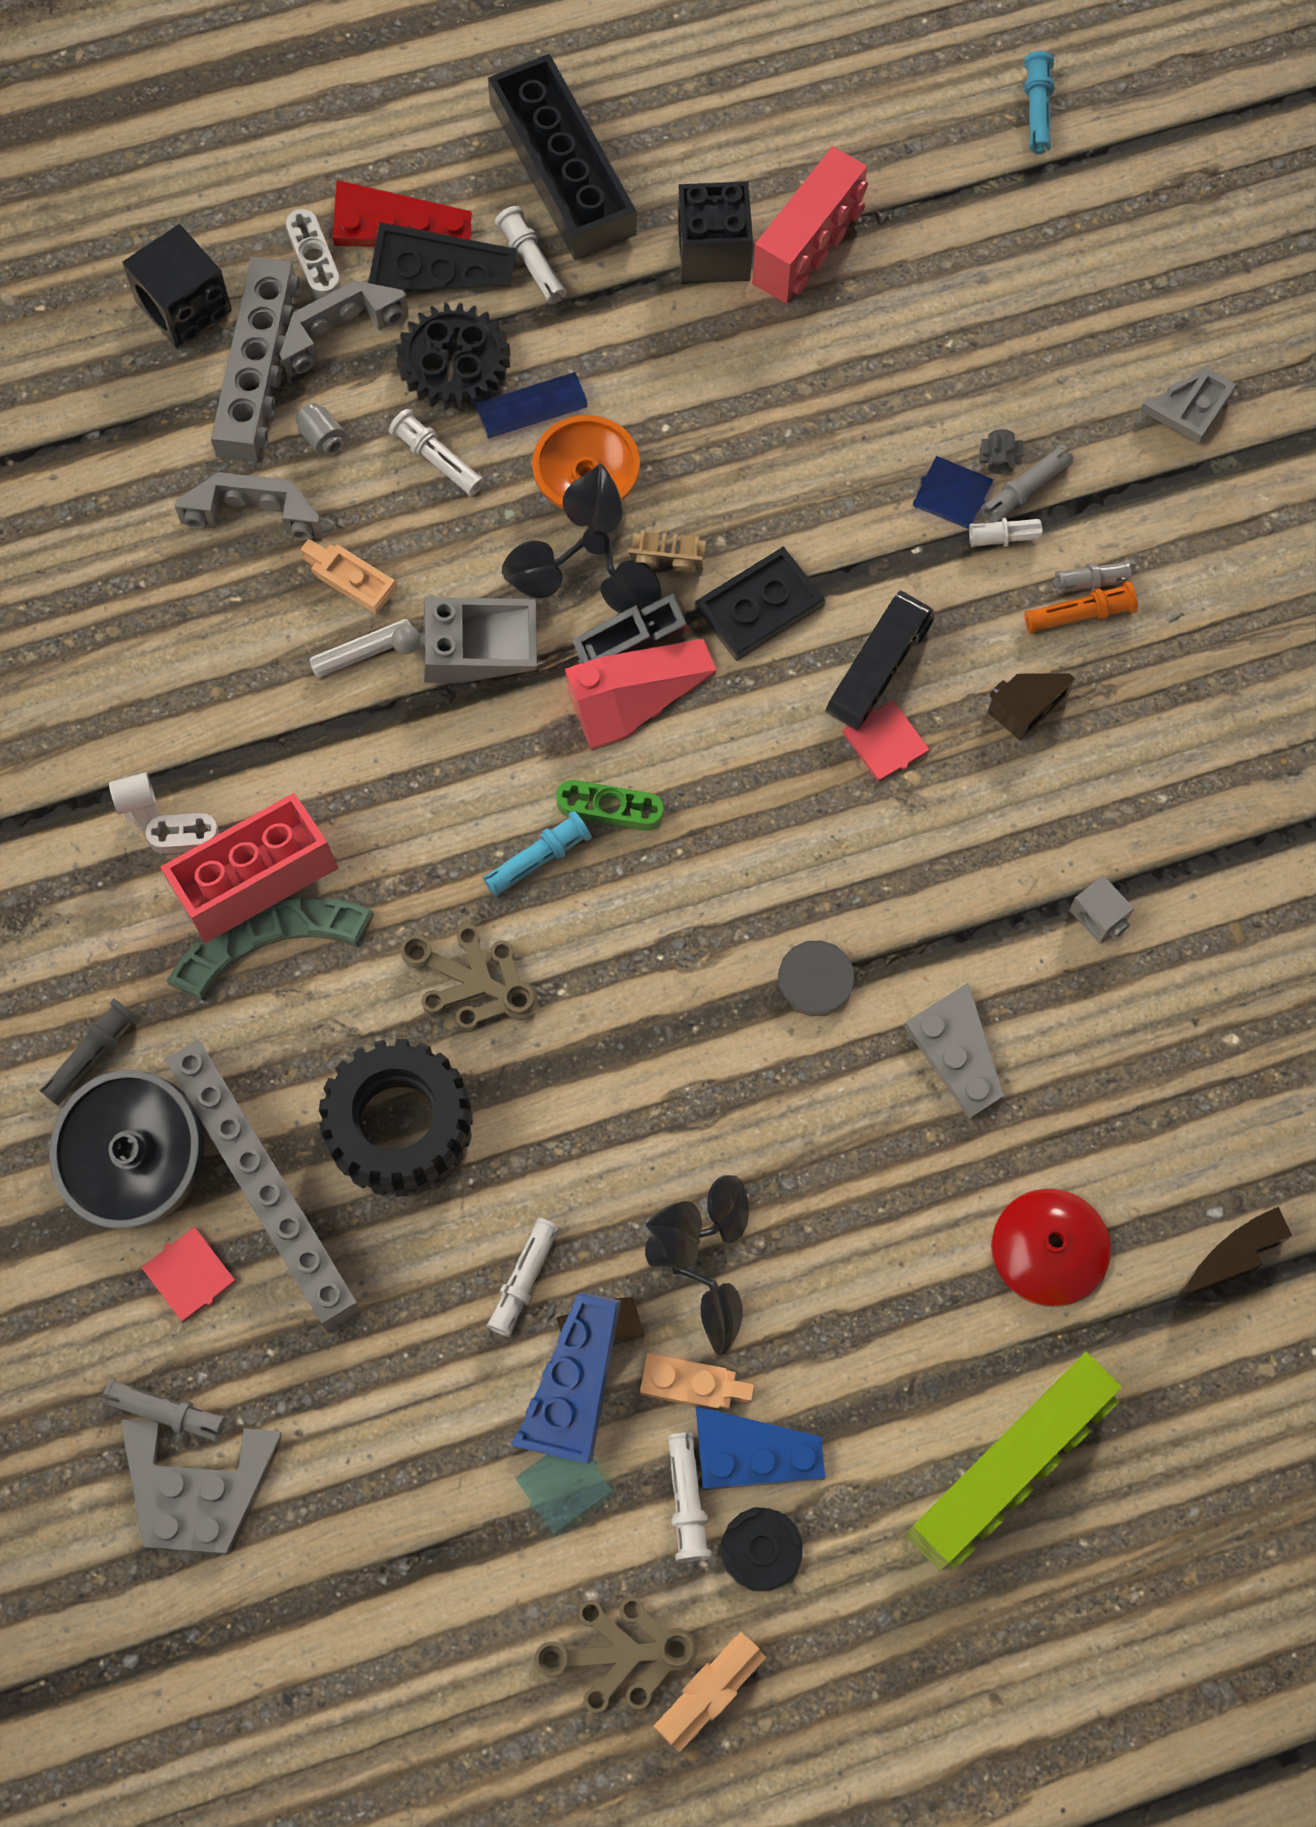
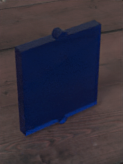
(952, 492)

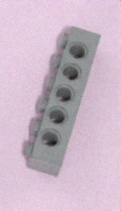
(264, 280)

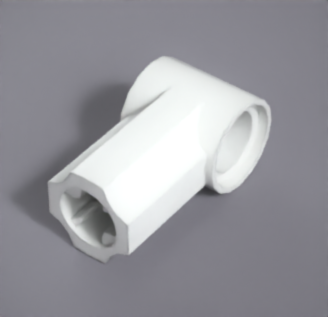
(135, 799)

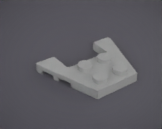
(190, 1505)

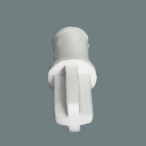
(1004, 532)

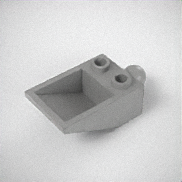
(484, 637)

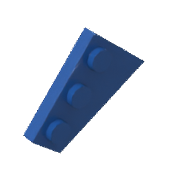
(754, 1453)

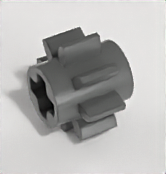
(1001, 451)

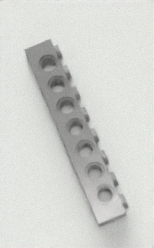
(263, 1186)

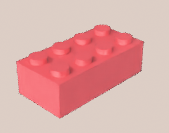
(810, 225)
(249, 867)

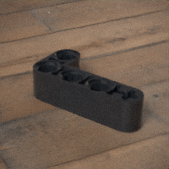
(900, 627)

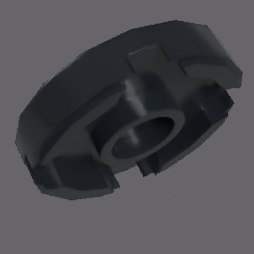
(761, 1549)

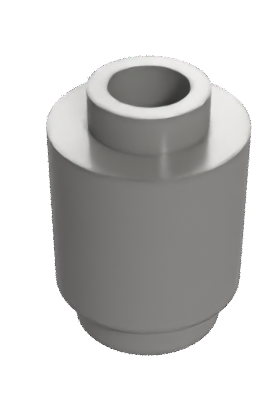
(320, 430)

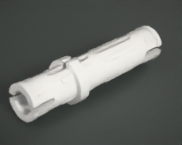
(517, 1290)

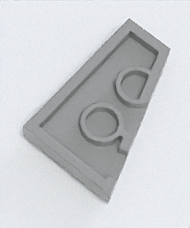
(958, 1050)

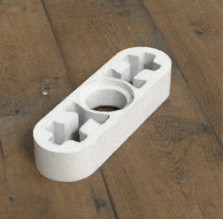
(314, 241)

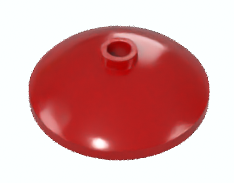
(1036, 1268)

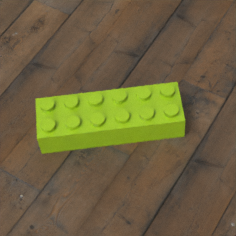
(1016, 1458)

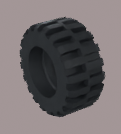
(384, 1069)

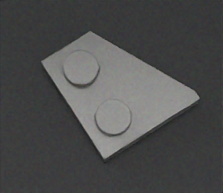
(1191, 404)

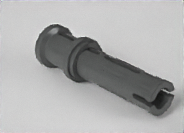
(101, 1038)

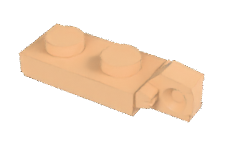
(349, 575)
(692, 1383)

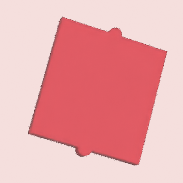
(886, 741)
(188, 1274)

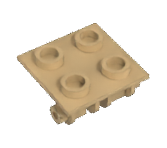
(683, 562)

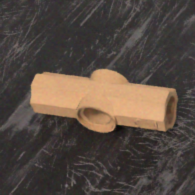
(709, 1692)

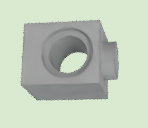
(1102, 910)

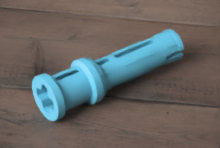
(1039, 89)
(550, 845)

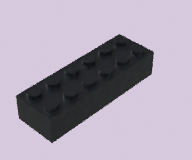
(562, 156)

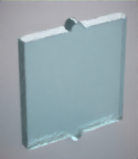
(562, 1489)

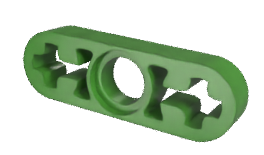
(638, 798)

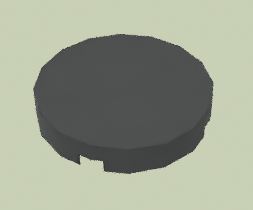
(815, 978)

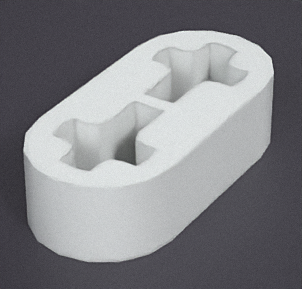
(181, 832)

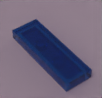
(531, 405)

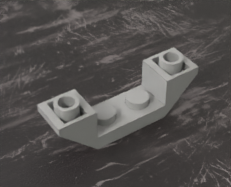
(382, 304)
(202, 504)

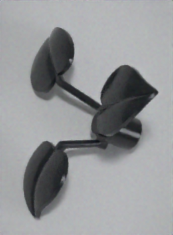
(596, 504)
(676, 1244)

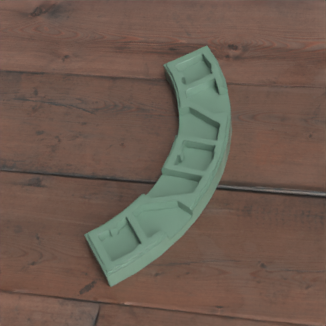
(280, 922)

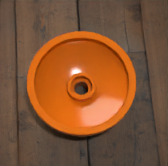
(578, 446)

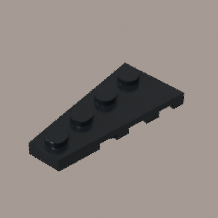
(434, 261)

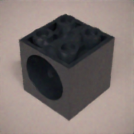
(714, 232)
(177, 285)

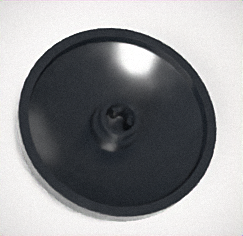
(126, 1149)

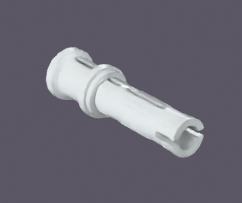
(525, 242)
(422, 443)
(689, 1517)

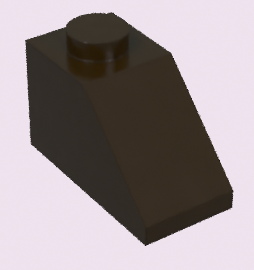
(1028, 700)

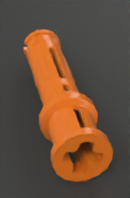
(1097, 605)

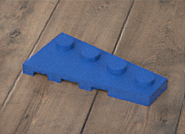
(570, 1398)

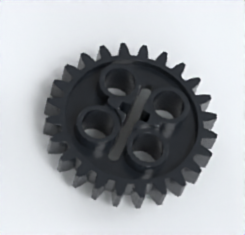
(420, 352)

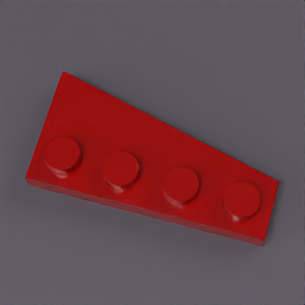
(362, 208)

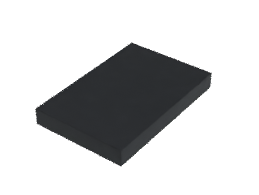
(759, 603)

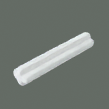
(354, 650)

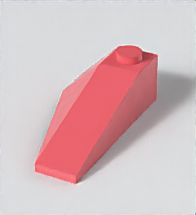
(629, 688)

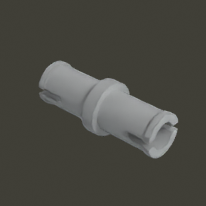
(1092, 577)

